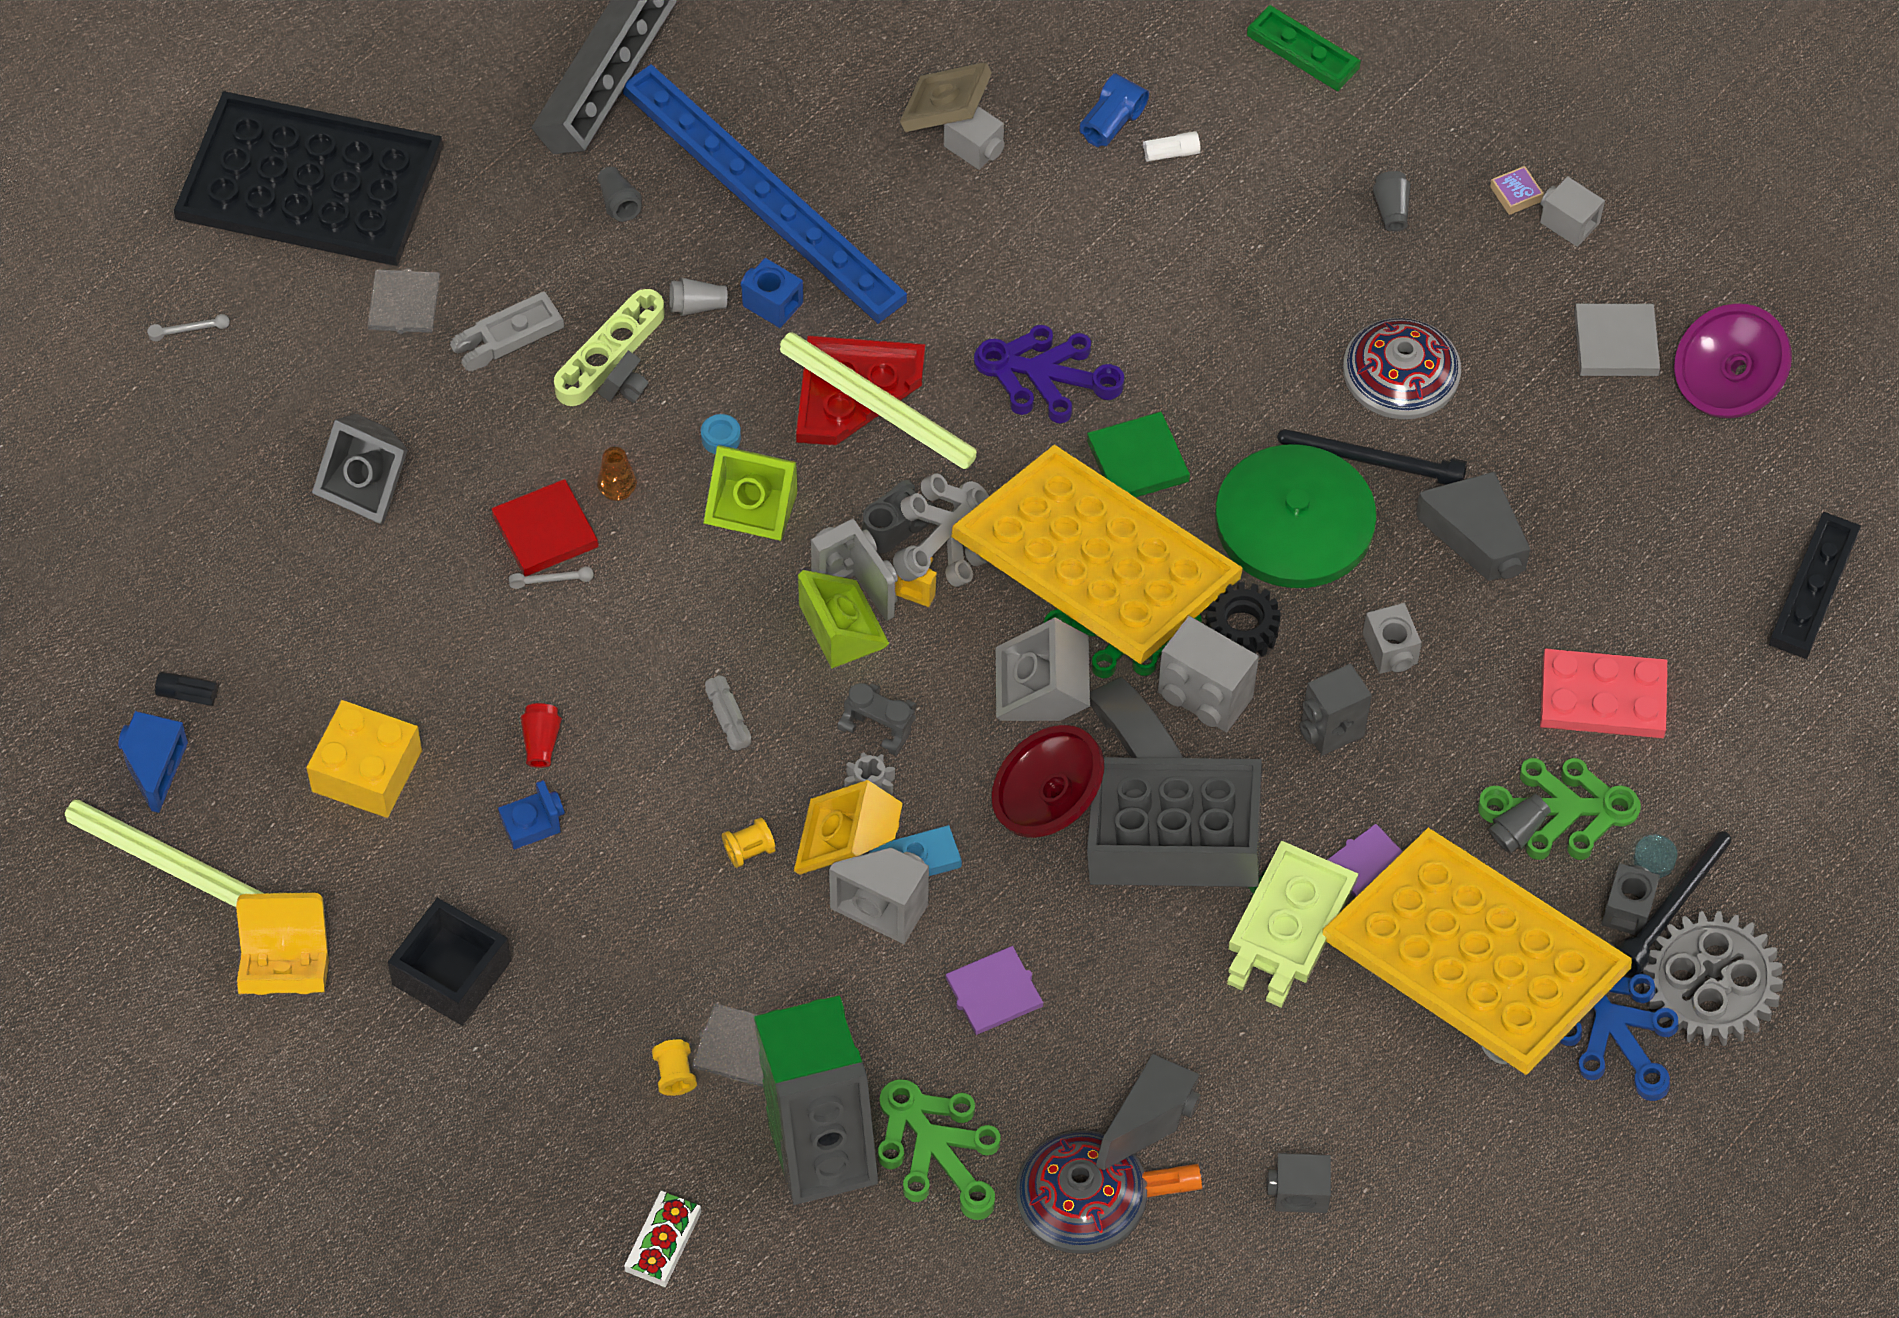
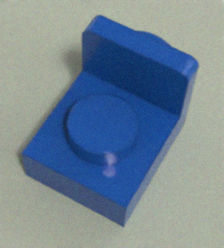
(532, 817)

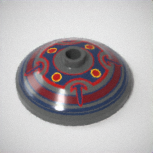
(1074, 1214)

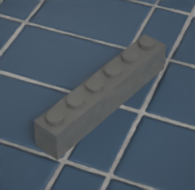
(599, 73)

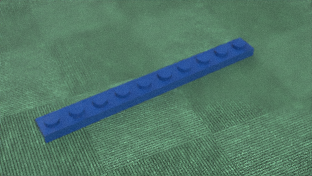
(765, 194)

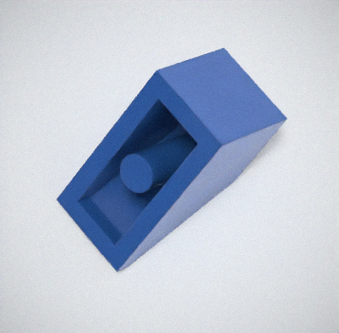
(152, 754)

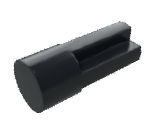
(186, 688)

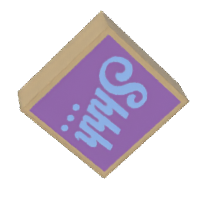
(1516, 190)

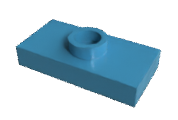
(934, 847)

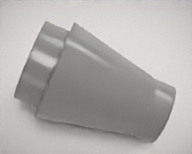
(696, 296)

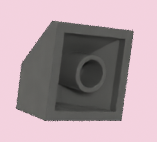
(361, 467)

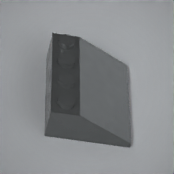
(1176, 822)

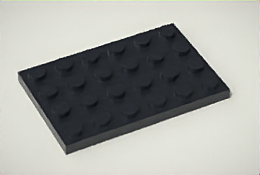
(309, 178)

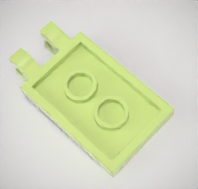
(1287, 919)

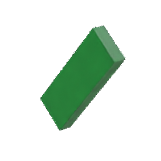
(1303, 48)

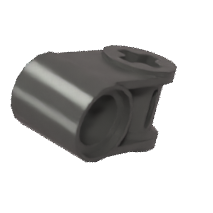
(888, 514)

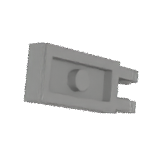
(507, 331)

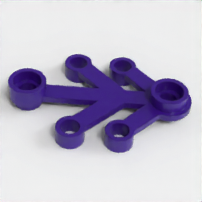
(1043, 369)

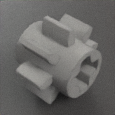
(871, 769)

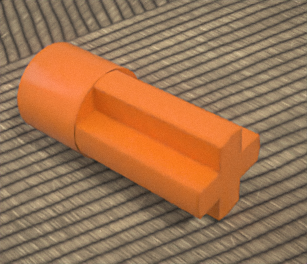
(1173, 1180)

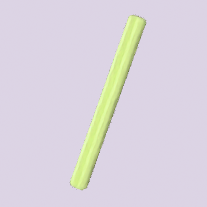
(878, 400)
(157, 853)

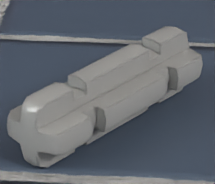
(728, 713)

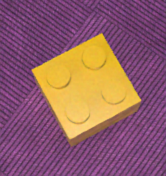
(364, 758)

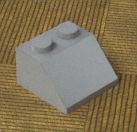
(1043, 674)
(881, 891)

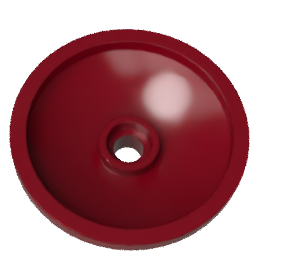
(1048, 781)

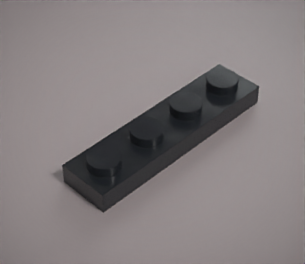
(1814, 585)

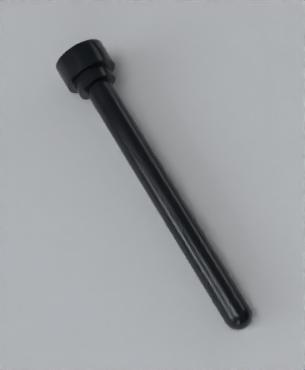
(1445, 472)
(1638, 947)

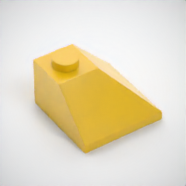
(847, 825)

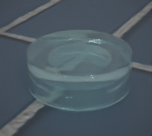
(1656, 854)

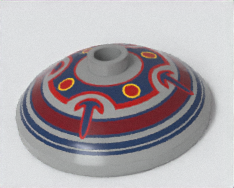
(1400, 383)

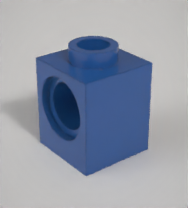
(783, 299)

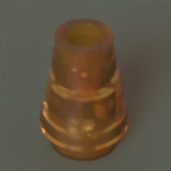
(616, 476)

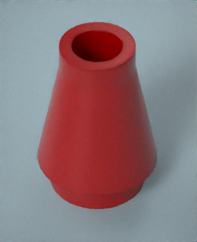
(540, 732)

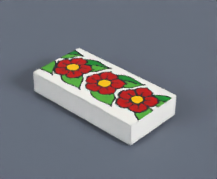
(663, 1238)

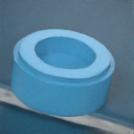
(720, 430)

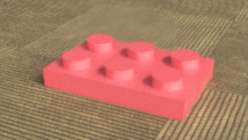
(1604, 693)

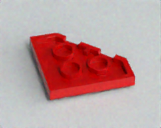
(831, 415)

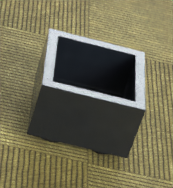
(449, 961)

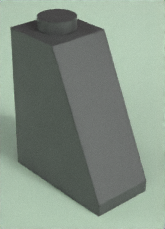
(1477, 525)

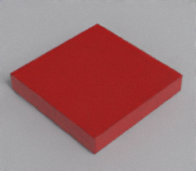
(544, 527)

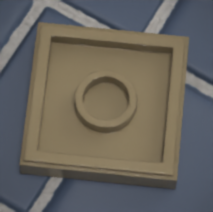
(946, 97)

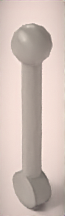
(157, 333)
(519, 580)

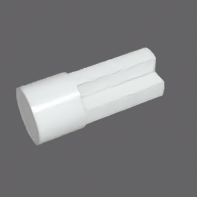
(1173, 146)

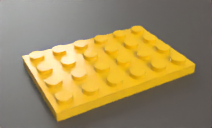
(1096, 553)
(1477, 950)

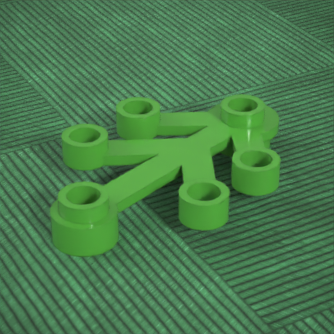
(1567, 806)
(935, 1141)

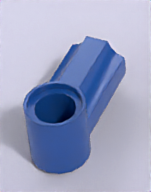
(1117, 103)

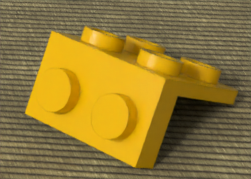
(282, 943)

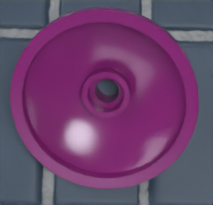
(1722, 343)

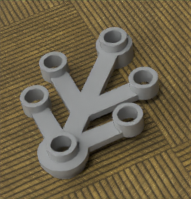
(915, 560)

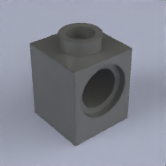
(1623, 912)
(1301, 1183)

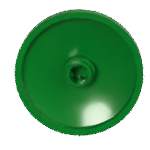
(1295, 516)

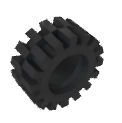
(1247, 602)

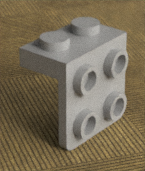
(852, 552)

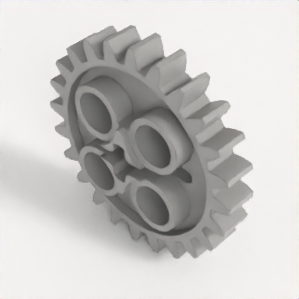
(1738, 1004)

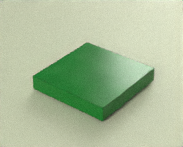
(1139, 455)

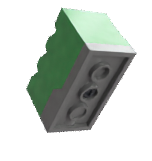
(816, 1100)

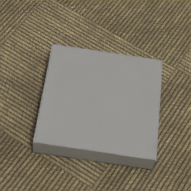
(1617, 340)

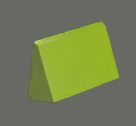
(751, 492)
(839, 617)

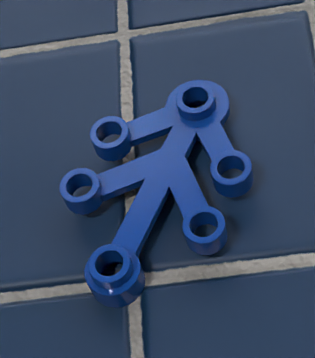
(1613, 1020)

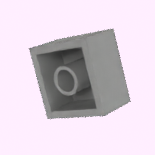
(1207, 674)

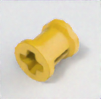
(748, 842)
(674, 1067)

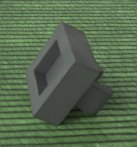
(624, 380)

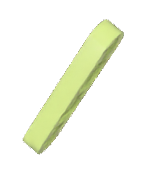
(605, 344)

